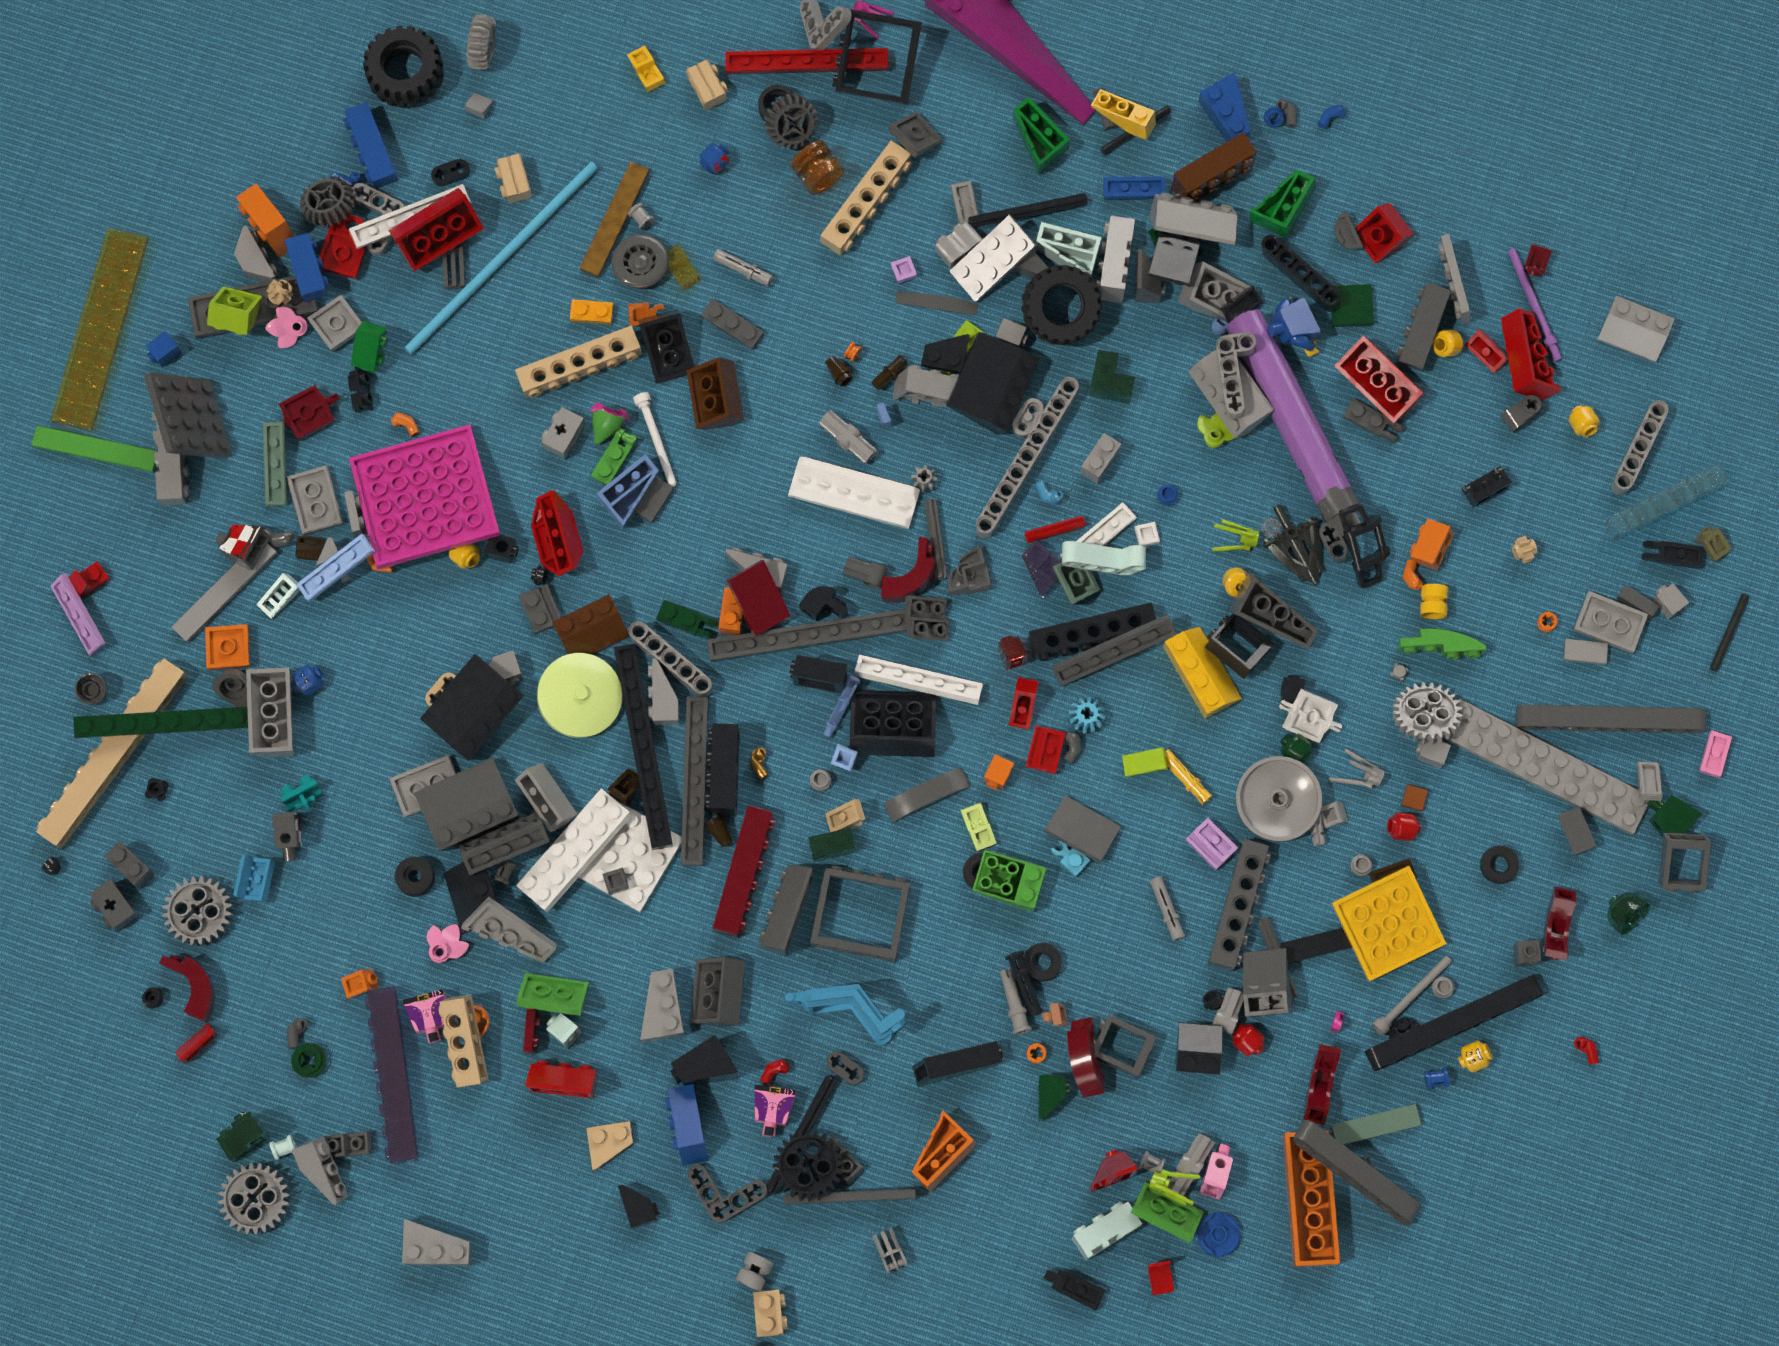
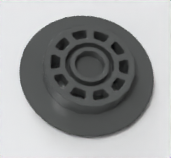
(641, 264)

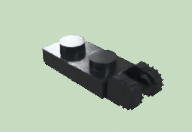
(1674, 554)

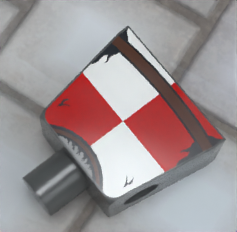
(243, 544)
(283, 825)

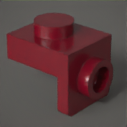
(1537, 260)

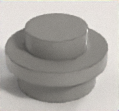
(820, 780)
(1361, 865)
(1442, 987)

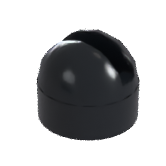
(51, 866)

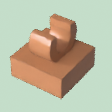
(1056, 1015)

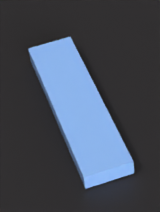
(335, 567)

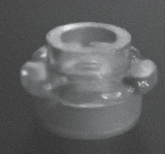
(1268, 523)

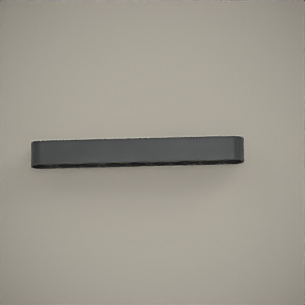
(1610, 719)

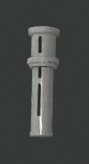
(1016, 1011)

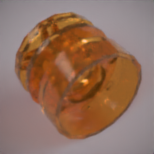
(817, 167)

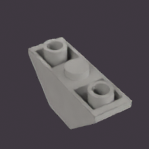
(252, 258)

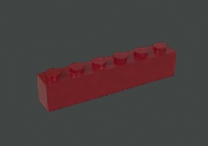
(743, 871)

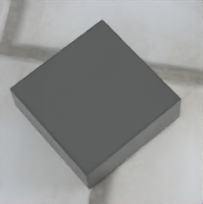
(616, 881)

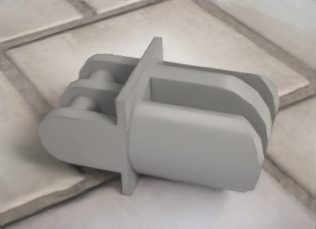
(895, 1264)

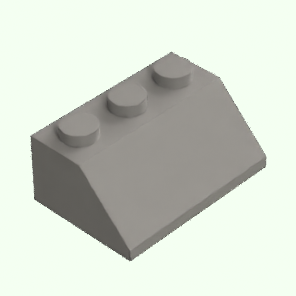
(1635, 329)

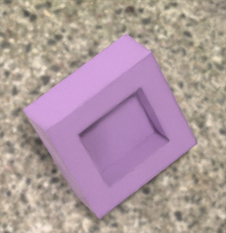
(903, 269)

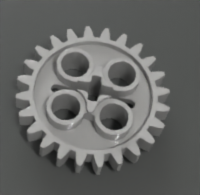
(1428, 707)
(186, 896)
(268, 1211)

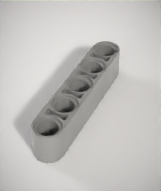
(1646, 441)
(667, 650)

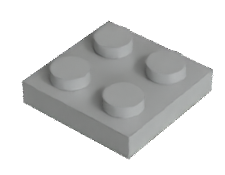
(335, 323)

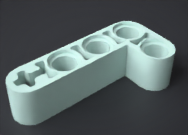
(1104, 558)

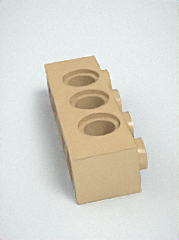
(468, 1030)

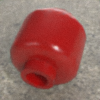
(1403, 826)
(1248, 1039)

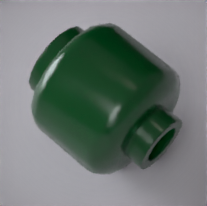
(1295, 747)

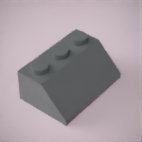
(717, 992)

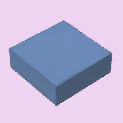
(883, 416)

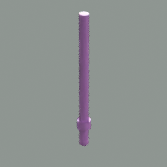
(1549, 339)

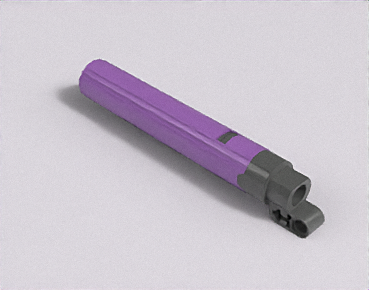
(1298, 429)

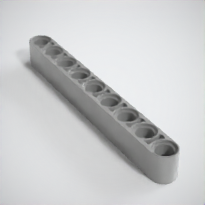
(1025, 467)

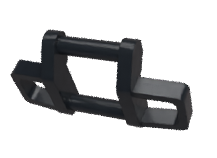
(1370, 523)

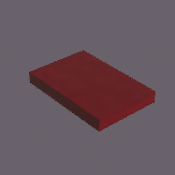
(758, 597)

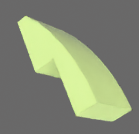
(978, 826)

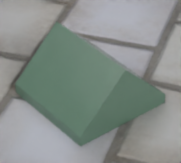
(1075, 582)

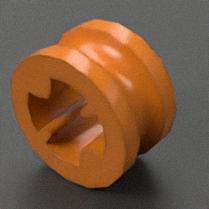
(852, 352)
(1547, 628)
(1039, 1059)

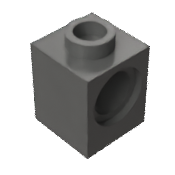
(1527, 953)

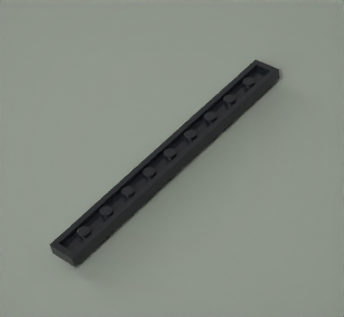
(643, 747)

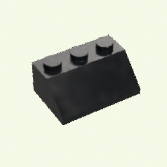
(468, 891)

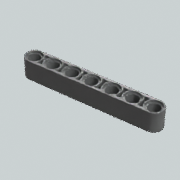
(1356, 1172)

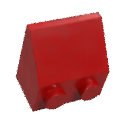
(1383, 232)

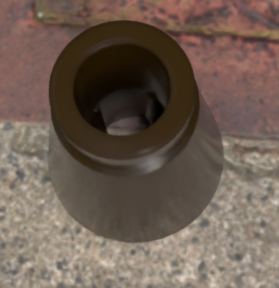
(840, 373)
(719, 830)

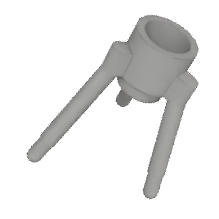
(1372, 772)

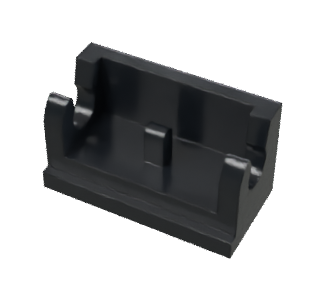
(1486, 486)

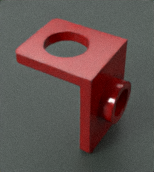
(1160, 1277)

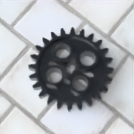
(825, 1156)

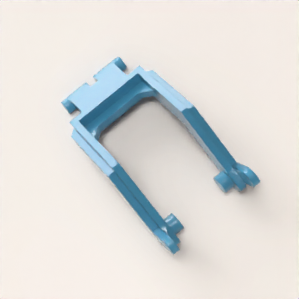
(850, 998)

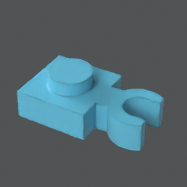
(1072, 859)

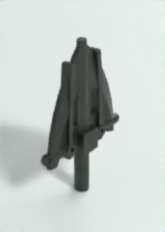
(1305, 566)

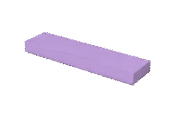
(77, 614)

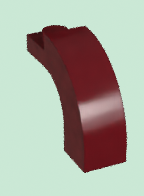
(916, 581)
(1558, 923)
(202, 989)
(1083, 1058)
(1320, 1084)

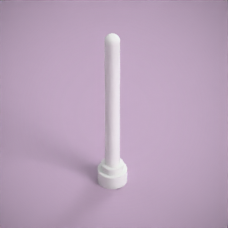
(643, 401)

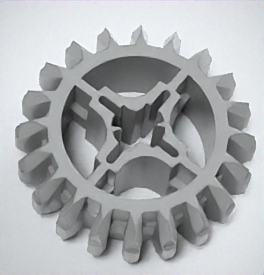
(481, 42)

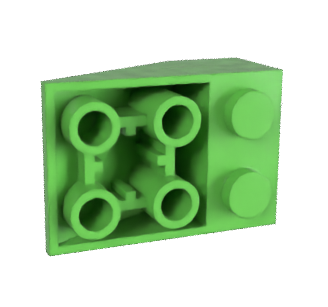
(1009, 880)

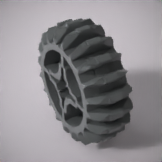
(778, 134)
(325, 196)

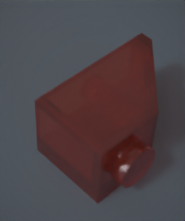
(1012, 652)

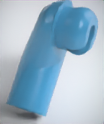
(1048, 496)

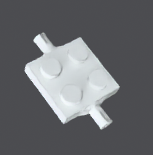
(1310, 715)

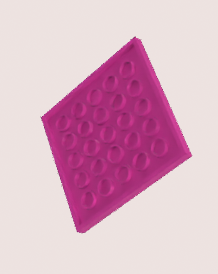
(424, 496)

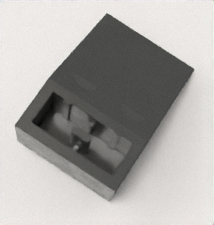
(1266, 983)

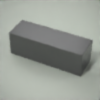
(1637, 601)

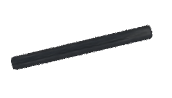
(1028, 210)
(807, 1122)

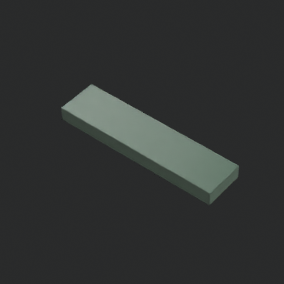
(274, 464)
(1376, 1125)

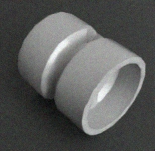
(750, 1278)

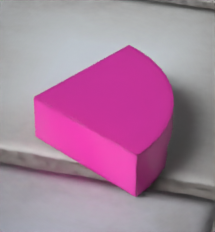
(1337, 1022)

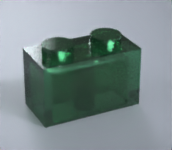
(831, 845)

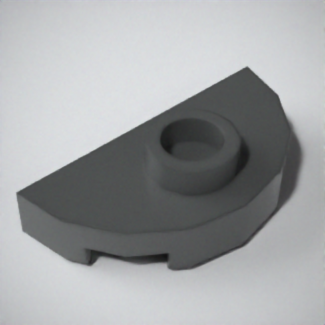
(1346, 233)

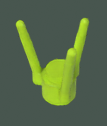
(1247, 536)
(1161, 1184)

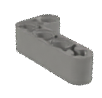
(1233, 376)

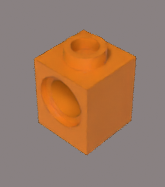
(998, 772)

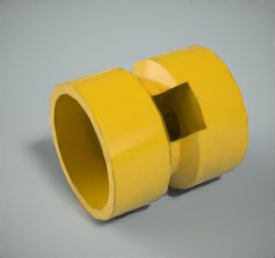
(1434, 601)

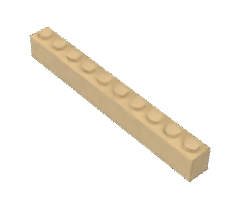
(108, 758)

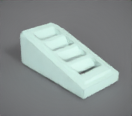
(284, 600)

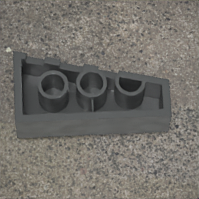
(1424, 326)
(1263, 607)

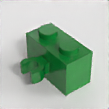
(369, 346)

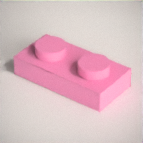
(1715, 754)

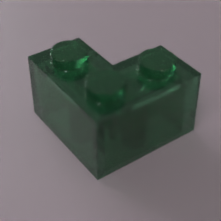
(1107, 383)
(243, 1137)

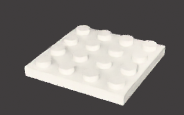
(641, 864)

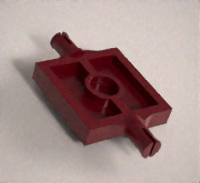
(308, 412)

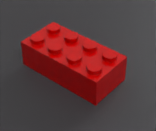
(436, 229)

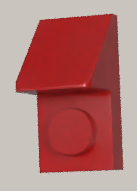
(88, 579)

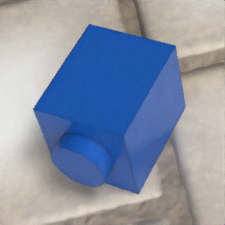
(162, 349)

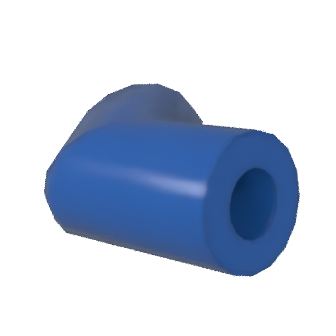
(1329, 113)
(353, 179)

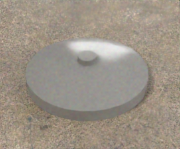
(1278, 799)

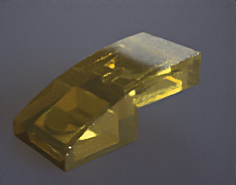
(681, 268)

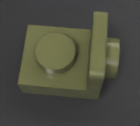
(1713, 542)

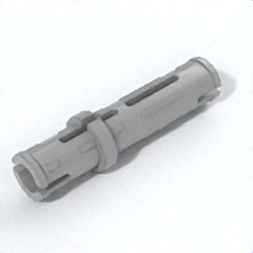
(742, 267)
(1176, 932)

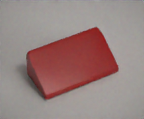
(1487, 350)
(196, 1043)

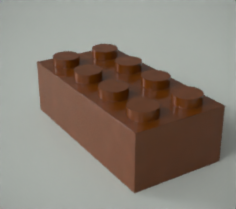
(1215, 169)

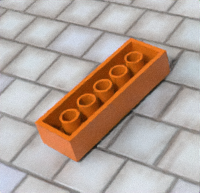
(1310, 1208)

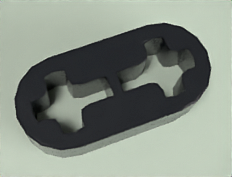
(450, 172)

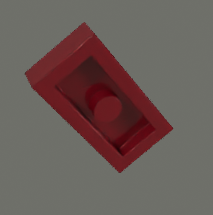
(530, 1040)

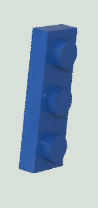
(1133, 187)

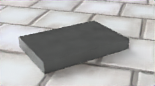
(1082, 829)

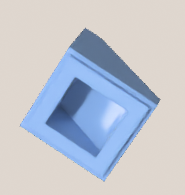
(844, 757)

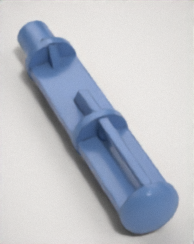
(841, 706)

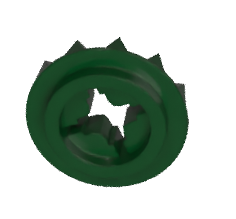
(298, 1060)

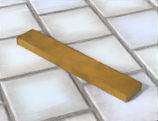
(614, 219)

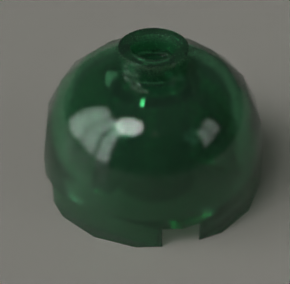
(1626, 910)

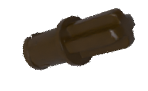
(889, 372)

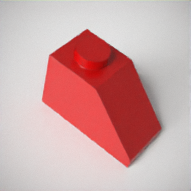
(1023, 703)

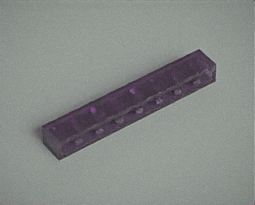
(393, 1075)

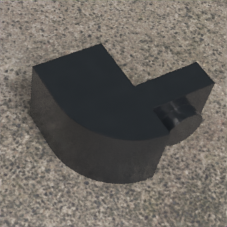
(820, 599)

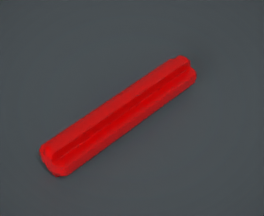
(1055, 529)

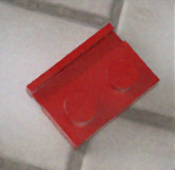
(1045, 750)

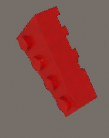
(1527, 356)

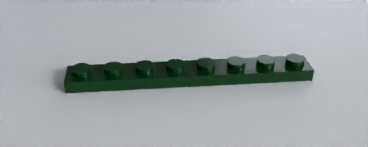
(160, 722)

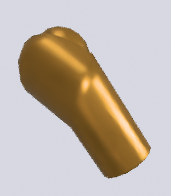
(757, 761)

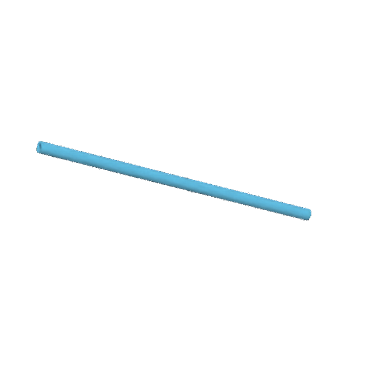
(494, 264)

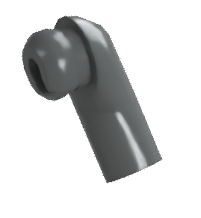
(280, 539)
(1075, 747)
(294, 1031)

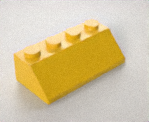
(1201, 672)

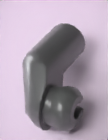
(1289, 111)

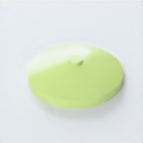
(579, 695)

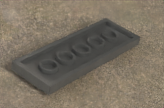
(267, 311)

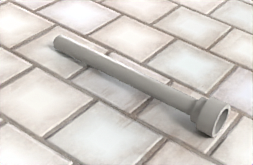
(1383, 1024)

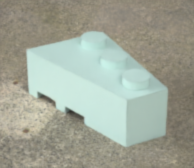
(1068, 247)
(1105, 1230)

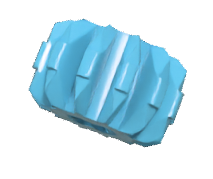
(1078, 715)

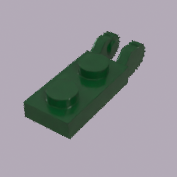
(684, 619)

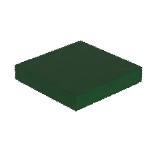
(1355, 306)

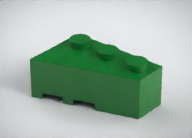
(1040, 134)
(1284, 206)

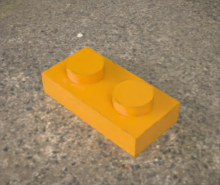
(591, 312)

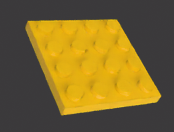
(1388, 923)

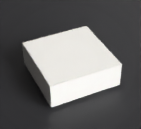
(1147, 534)

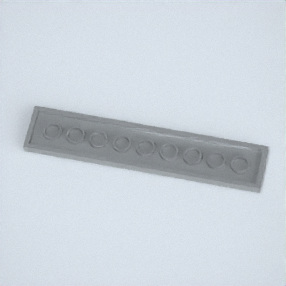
(1549, 768)

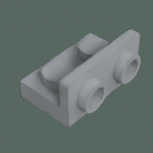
(355, 514)

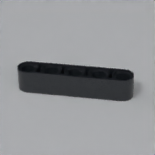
(1303, 282)

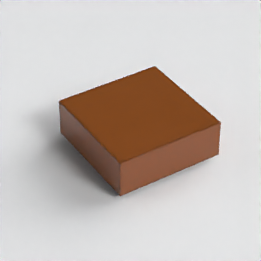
(1414, 798)

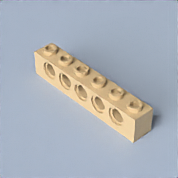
(891, 155)
(583, 352)

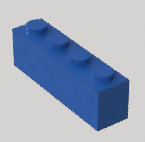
(370, 144)

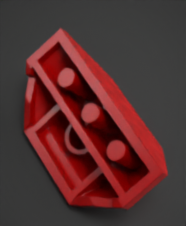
(556, 534)

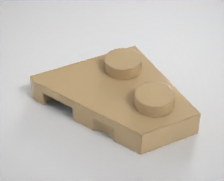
(608, 1141)

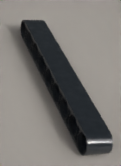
(1454, 1023)

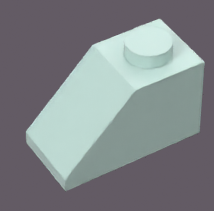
(563, 1030)

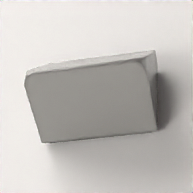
(478, 105)
(1333, 814)

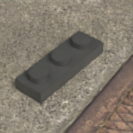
(732, 324)

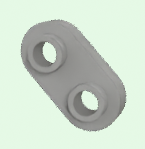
(1026, 418)

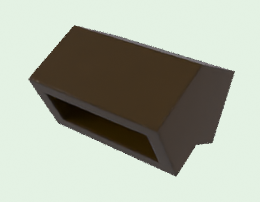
(309, 548)

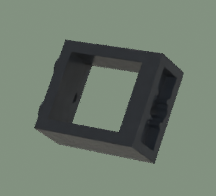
(1247, 632)
(818, 674)

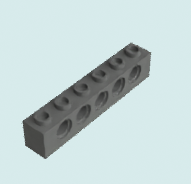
(1249, 851)

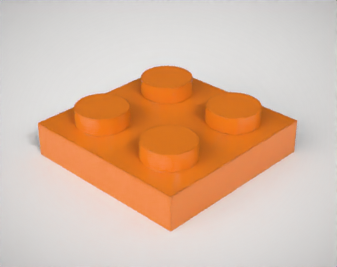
(227, 647)

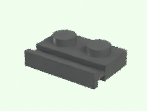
(540, 608)

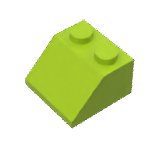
(233, 310)

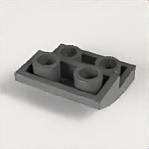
(926, 618)

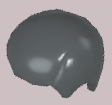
(90, 688)

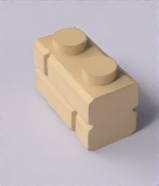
(707, 85)
(514, 178)

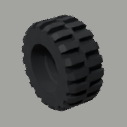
(403, 42)
(1088, 295)

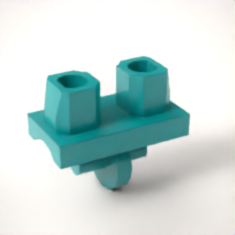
(302, 795)

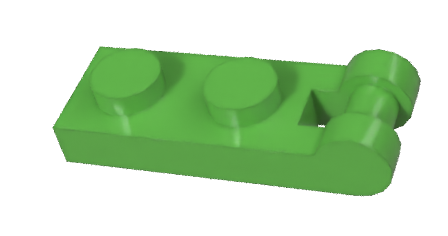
(614, 457)

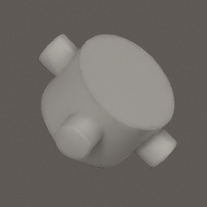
(1399, 672)

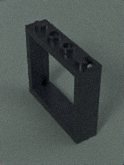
(845, 43)

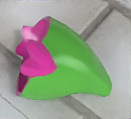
(606, 421)

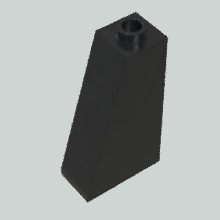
(957, 1063)

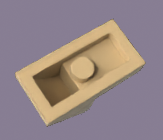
(846, 816)

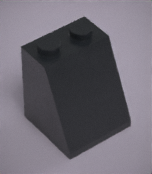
(704, 1064)

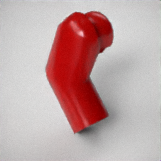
(1587, 1047)
(774, 1068)

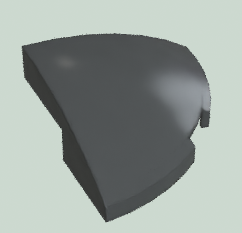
(971, 574)

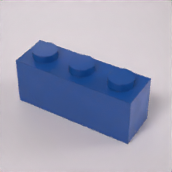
(307, 267)

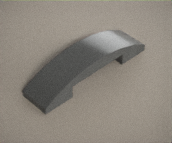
(926, 793)

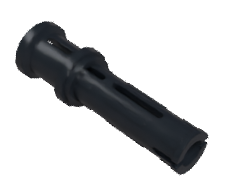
(1023, 971)

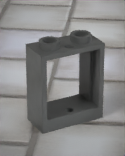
(1684, 841)
(1142, 1057)

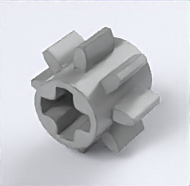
(918, 478)

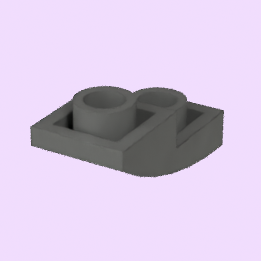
(349, 1144)
(851, 1168)

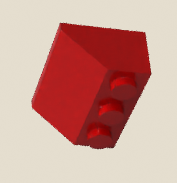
(562, 1079)

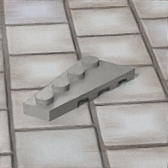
(503, 926)

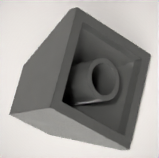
(1146, 287)

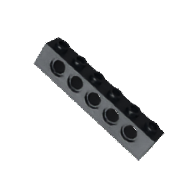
(1039, 637)

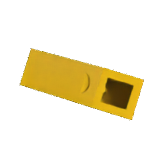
(1126, 114)

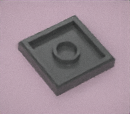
(915, 134)

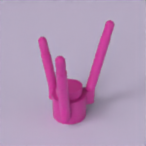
(865, 7)

